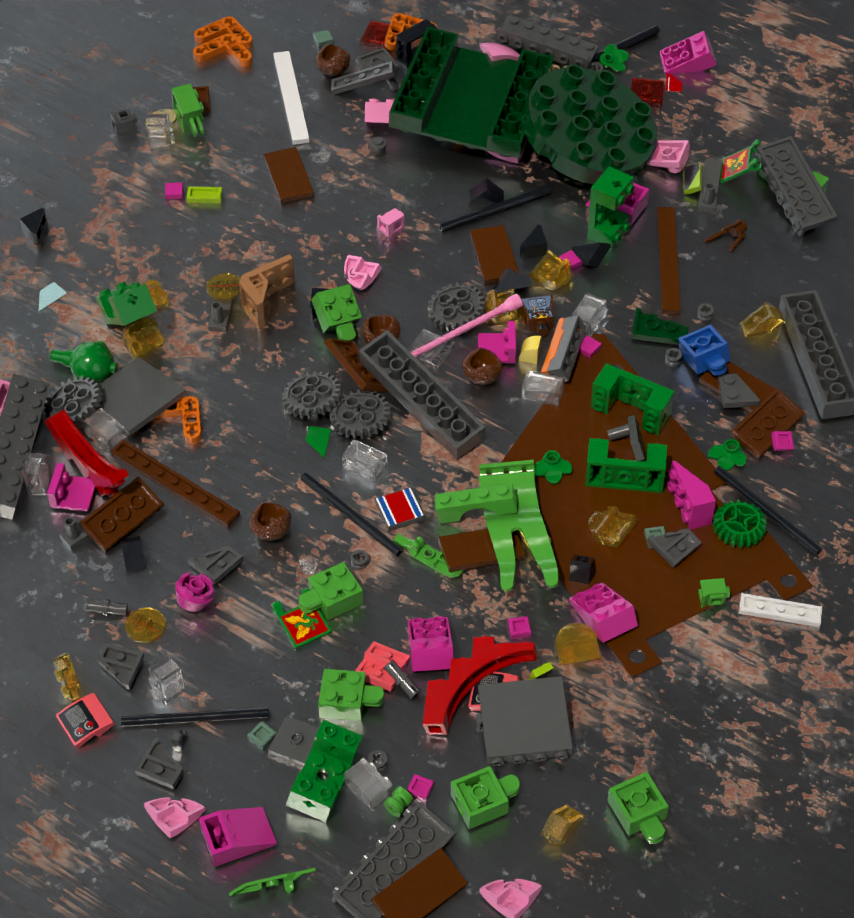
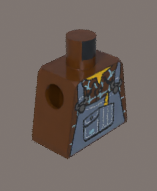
(538, 314)

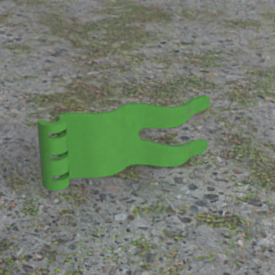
(527, 519)

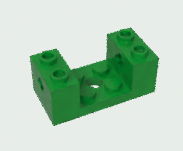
(607, 194)
(125, 303)
(621, 385)
(640, 476)
(330, 753)

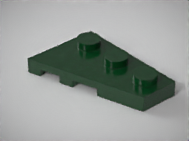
(653, 329)

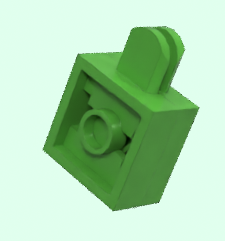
(188, 109)
(337, 311)
(332, 591)
(345, 694)
(483, 796)
(640, 807)

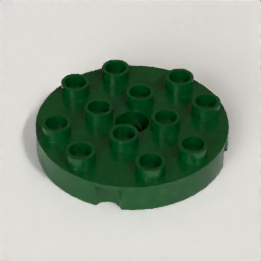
(588, 123)

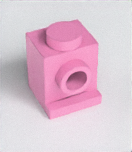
(391, 222)

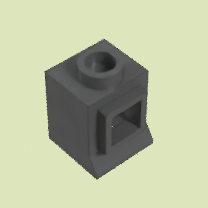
(123, 121)

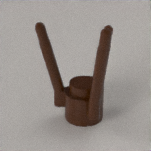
(735, 229)

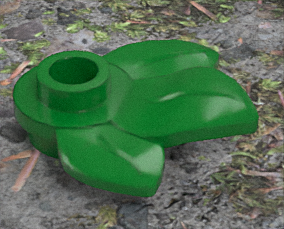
(614, 58)
(728, 454)
(552, 469)

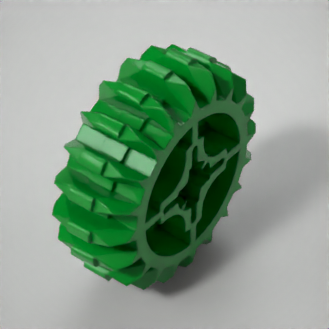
(736, 528)

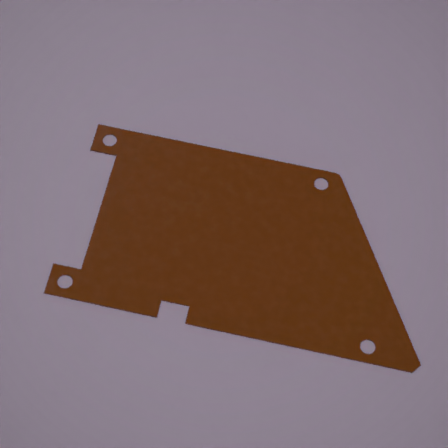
(637, 573)

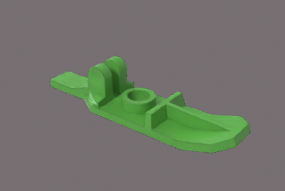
(418, 551)
(287, 878)

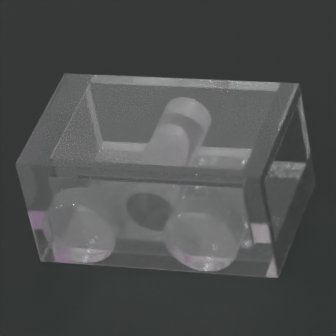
(159, 132)
(591, 311)
(542, 388)
(105, 430)
(364, 460)
(36, 474)
(165, 680)
(368, 784)

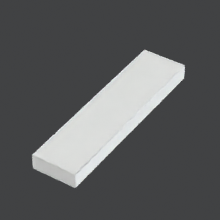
(780, 610)

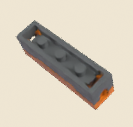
(564, 347)

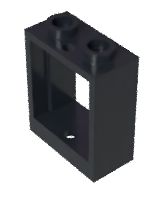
(404, 39)

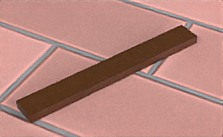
(668, 260)
(175, 483)

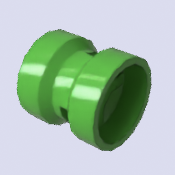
(400, 799)

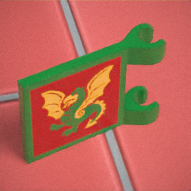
(739, 163)
(299, 626)

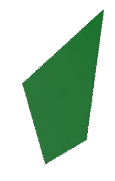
(318, 439)

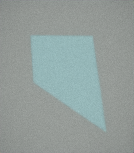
(50, 294)

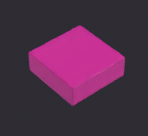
(174, 190)
(572, 258)
(589, 346)
(782, 441)
(519, 627)
(420, 787)

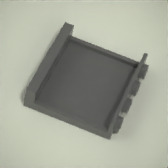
(525, 720)

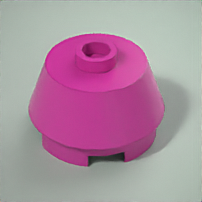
(194, 591)

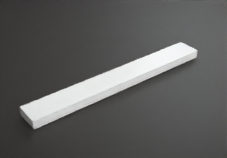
(291, 98)

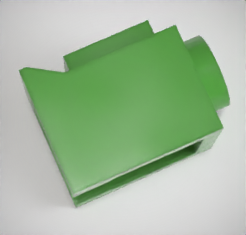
(713, 592)

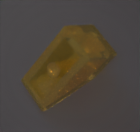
(762, 321)
(561, 824)

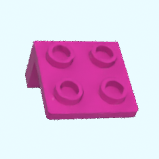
(500, 343)
(70, 491)

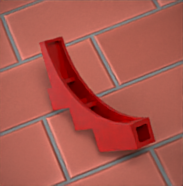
(73, 444)
(465, 673)

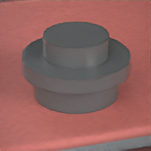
(377, 144)

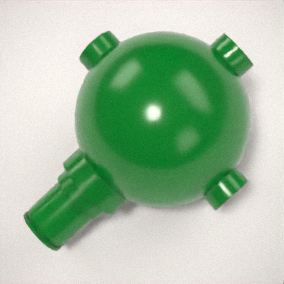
(87, 360)

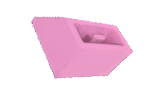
(377, 111)

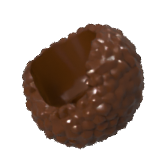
(332, 60)
(378, 324)
(482, 366)
(270, 521)

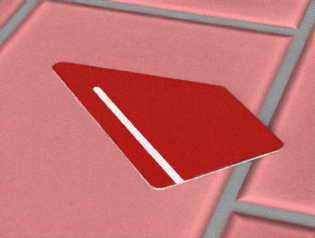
(673, 84)

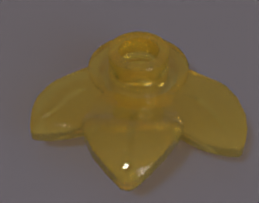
(158, 295)

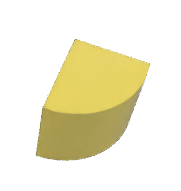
(530, 350)

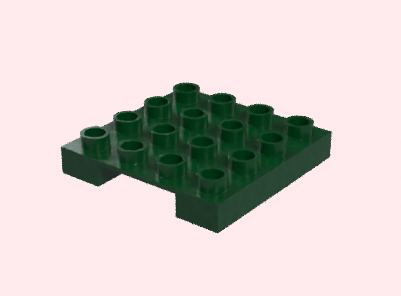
(465, 95)

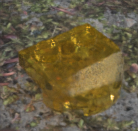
(552, 272)
(494, 300)
(141, 336)
(611, 526)
(576, 644)
(66, 674)

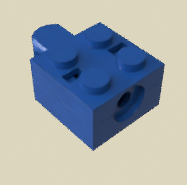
(705, 350)

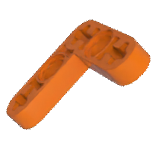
(400, 27)
(206, 34)
(204, 51)
(183, 410)

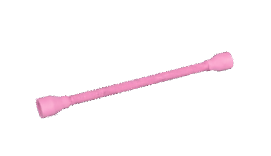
(511, 304)

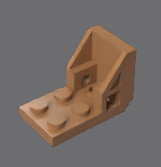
(262, 282)

